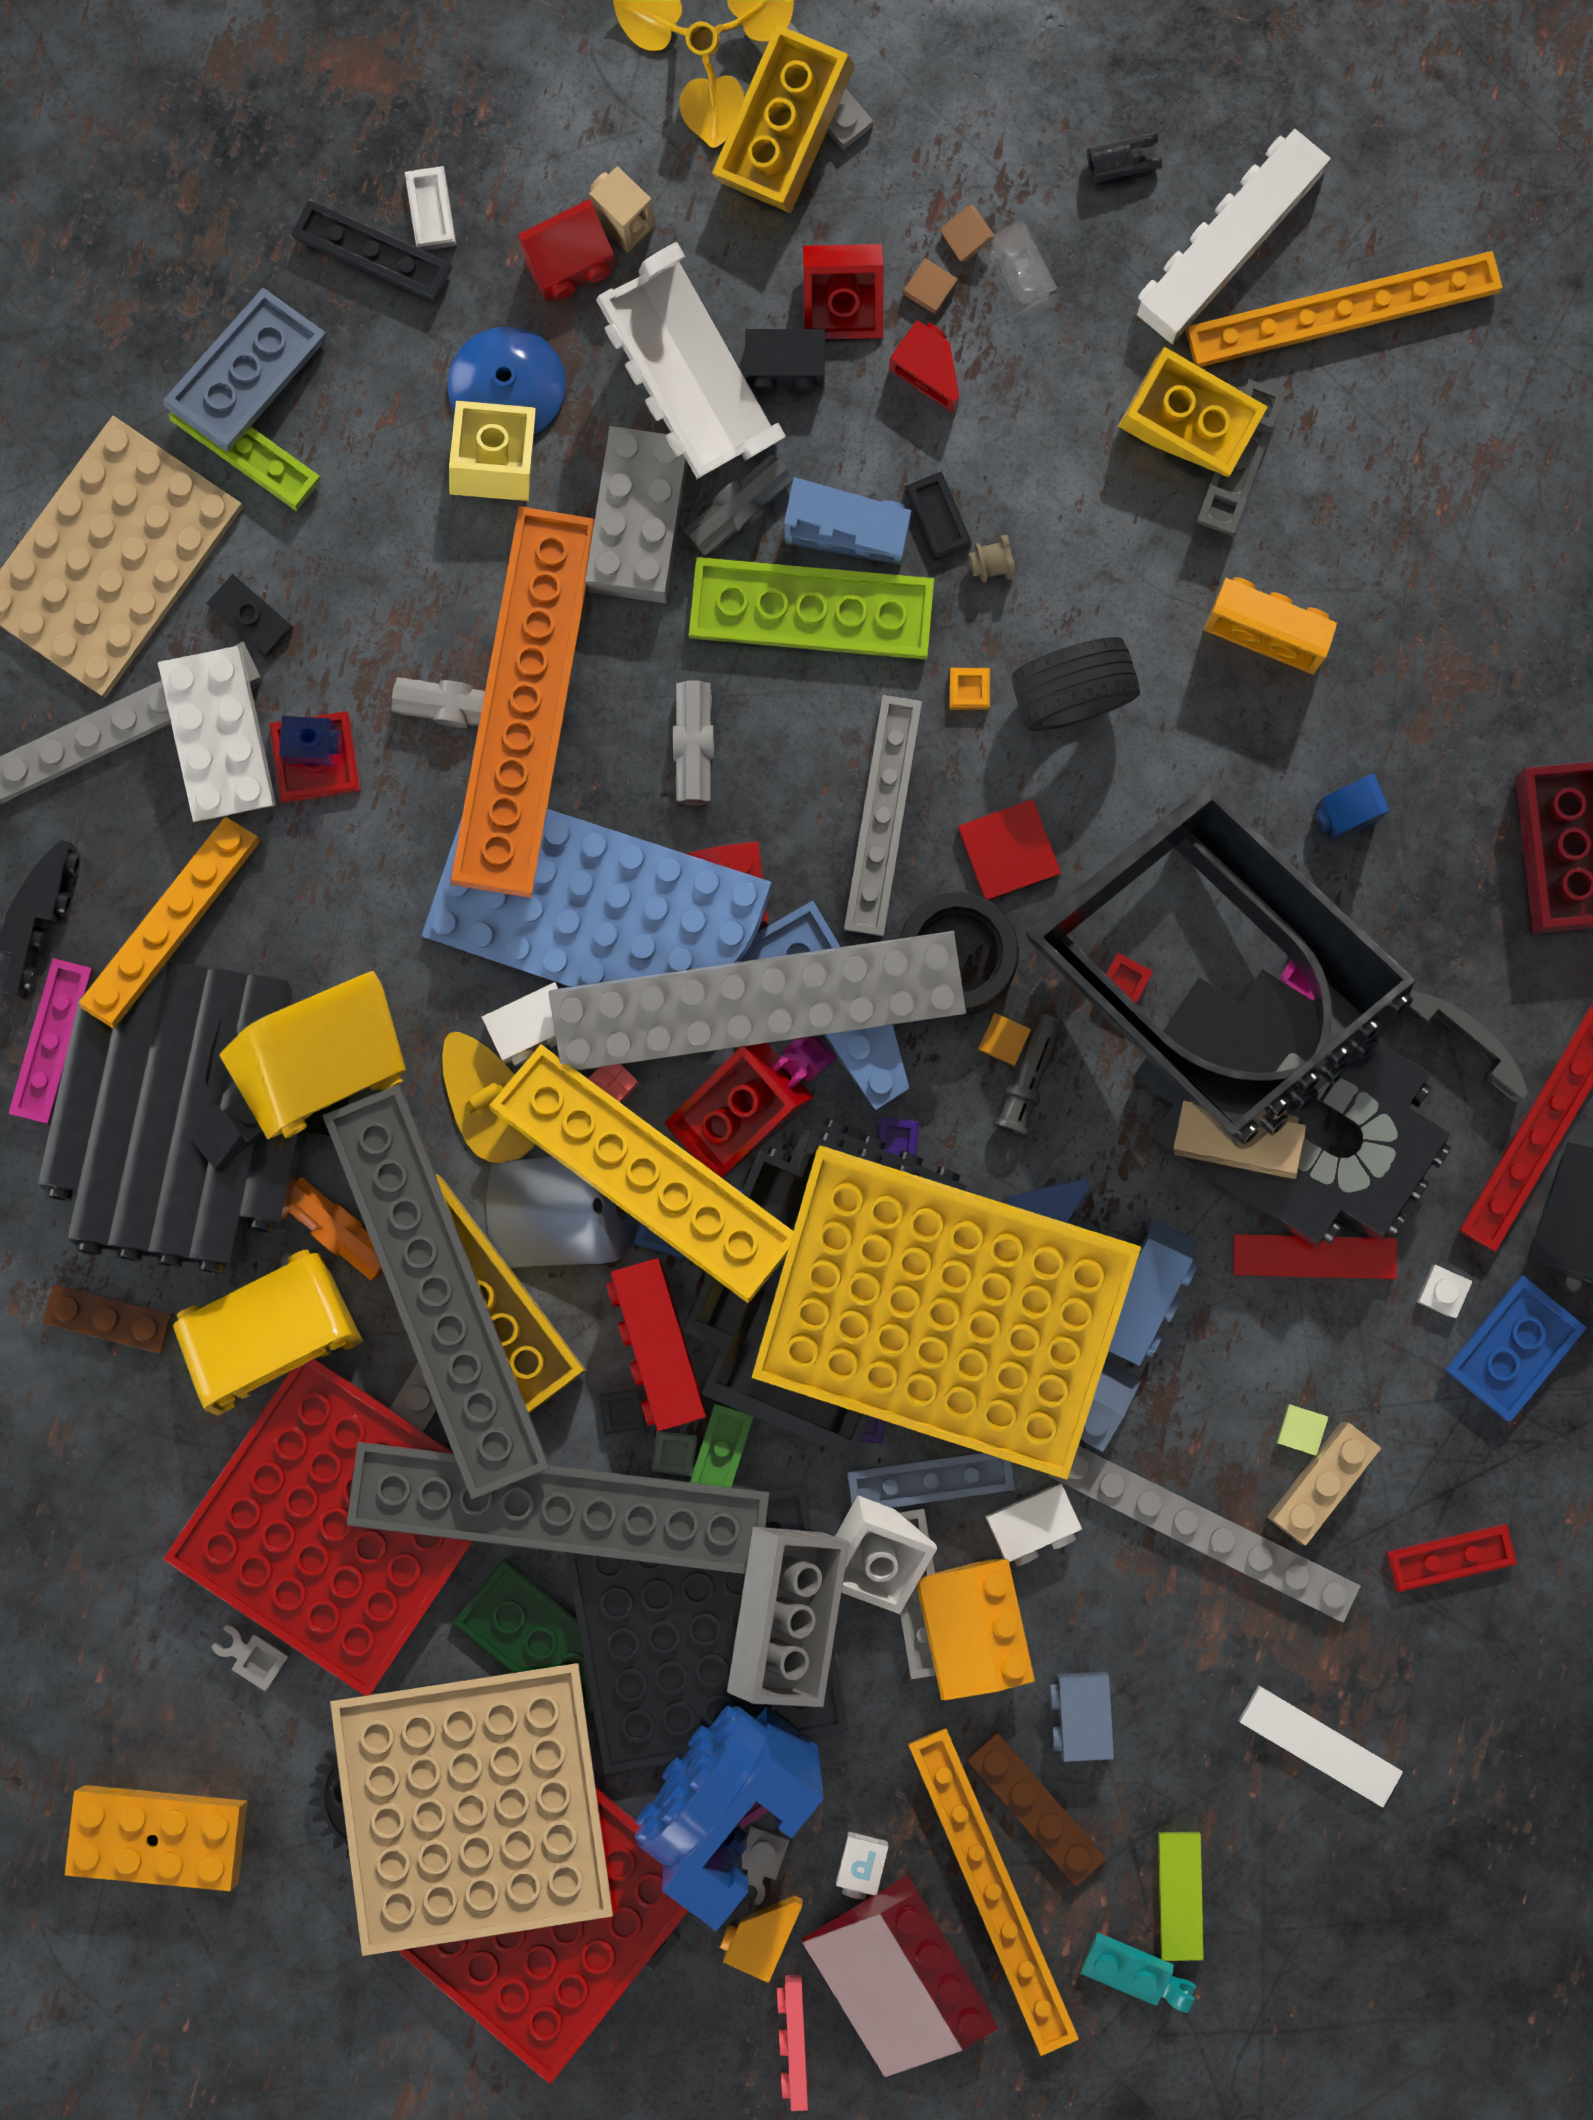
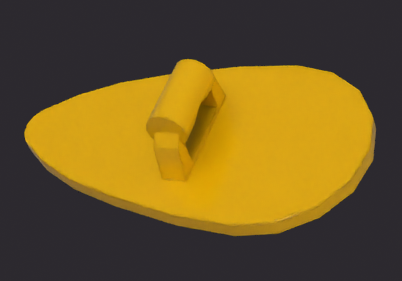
(472, 1082)

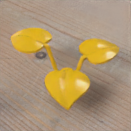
(705, 104)

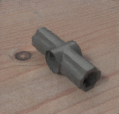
(738, 506)

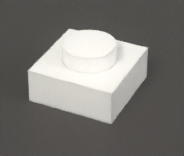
(1444, 1291)

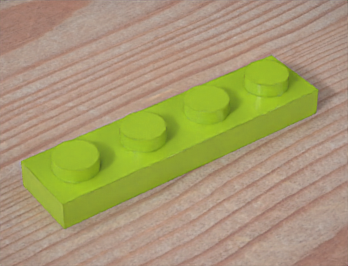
(264, 464)

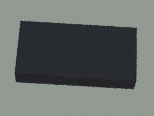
(938, 516)

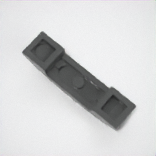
(1228, 495)
(1504, 1072)

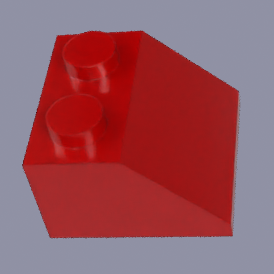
(567, 251)
(844, 290)

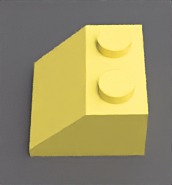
(492, 451)

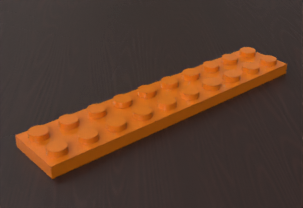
(524, 703)

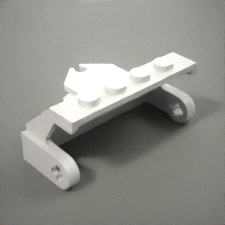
(685, 366)

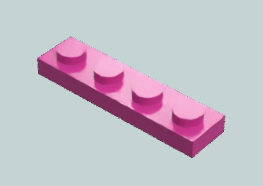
(49, 1041)

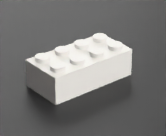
(217, 733)

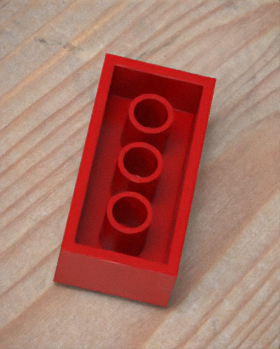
(658, 1345)

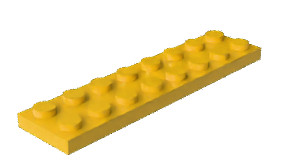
(644, 1173)

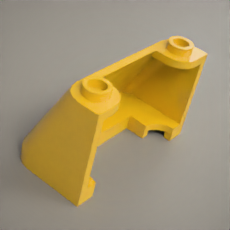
(316, 1054)
(264, 1331)

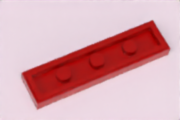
(1296, 1258)

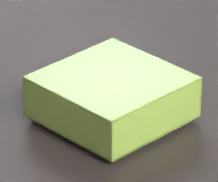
(1302, 1429)

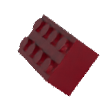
(1558, 844)

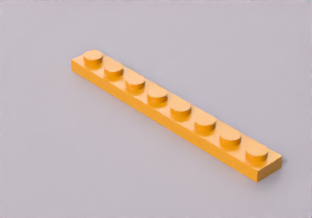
(1344, 309)
(993, 1891)

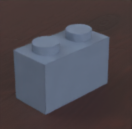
(1083, 1716)

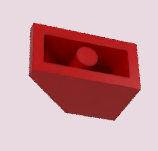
(927, 364)

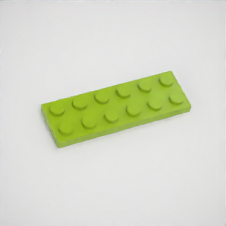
(811, 608)

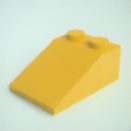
(1192, 414)

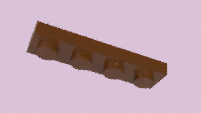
(1036, 1809)

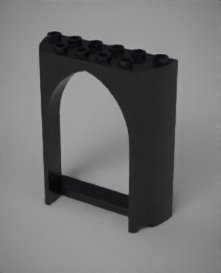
(1349, 974)

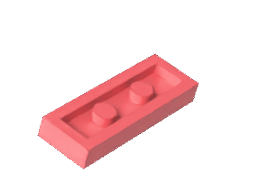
(793, 2043)

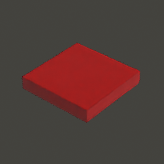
(308, 781)
(1009, 850)

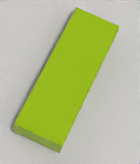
(1180, 1896)

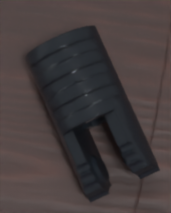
(1117, 161)

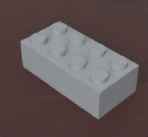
(636, 516)
(787, 1617)

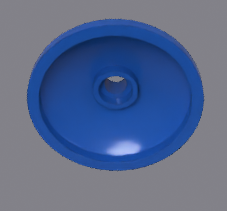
(534, 366)

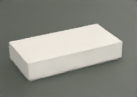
(430, 208)

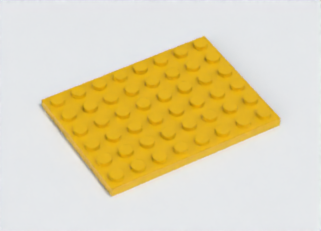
(945, 1312)

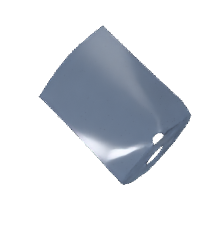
(547, 1217)

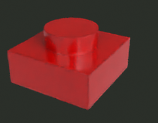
(1129, 976)

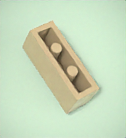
(1272, 1155)
(1323, 1483)

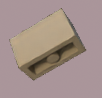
(622, 208)

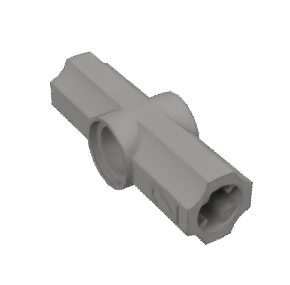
(446, 703)
(693, 743)

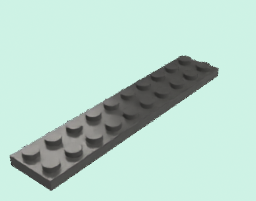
(436, 1292)
(559, 1510)

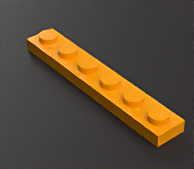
(169, 922)

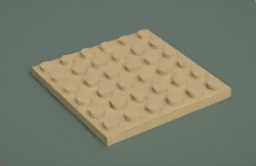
(470, 1809)

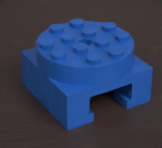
(711, 1790)

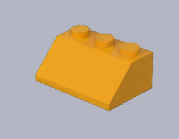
(1271, 625)
(975, 1629)

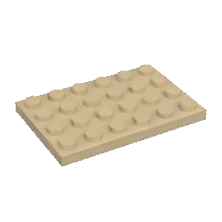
(111, 555)

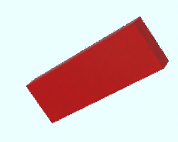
(1451, 1558)

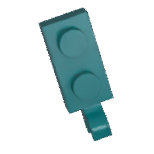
(1136, 1973)

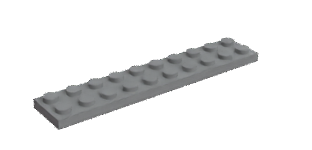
(758, 1001)

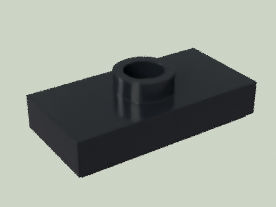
(249, 615)

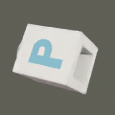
(861, 1865)

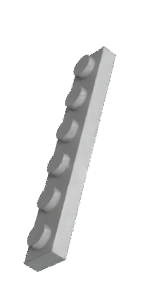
(882, 816)

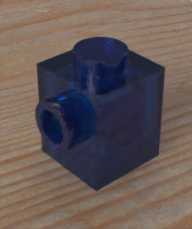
(309, 740)

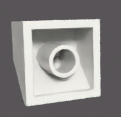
(883, 1555)

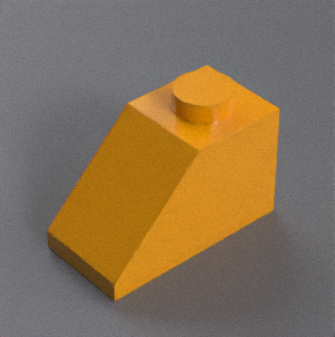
(760, 1938)

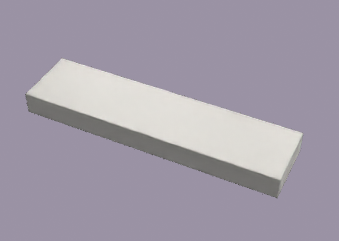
(1320, 1746)

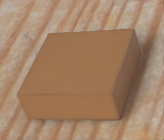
(967, 233)
(930, 286)

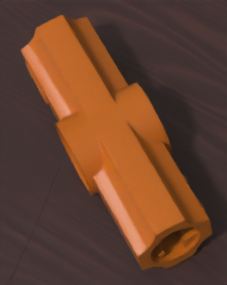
(335, 1228)

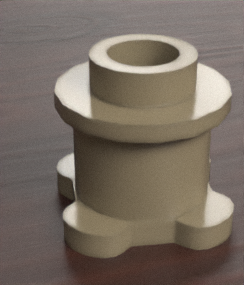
(992, 560)

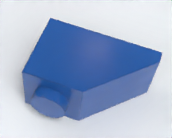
(1351, 808)

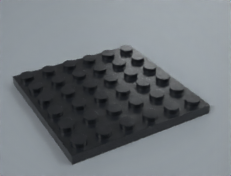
(664, 1649)

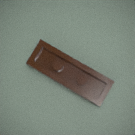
(107, 1319)

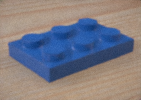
(1515, 1348)

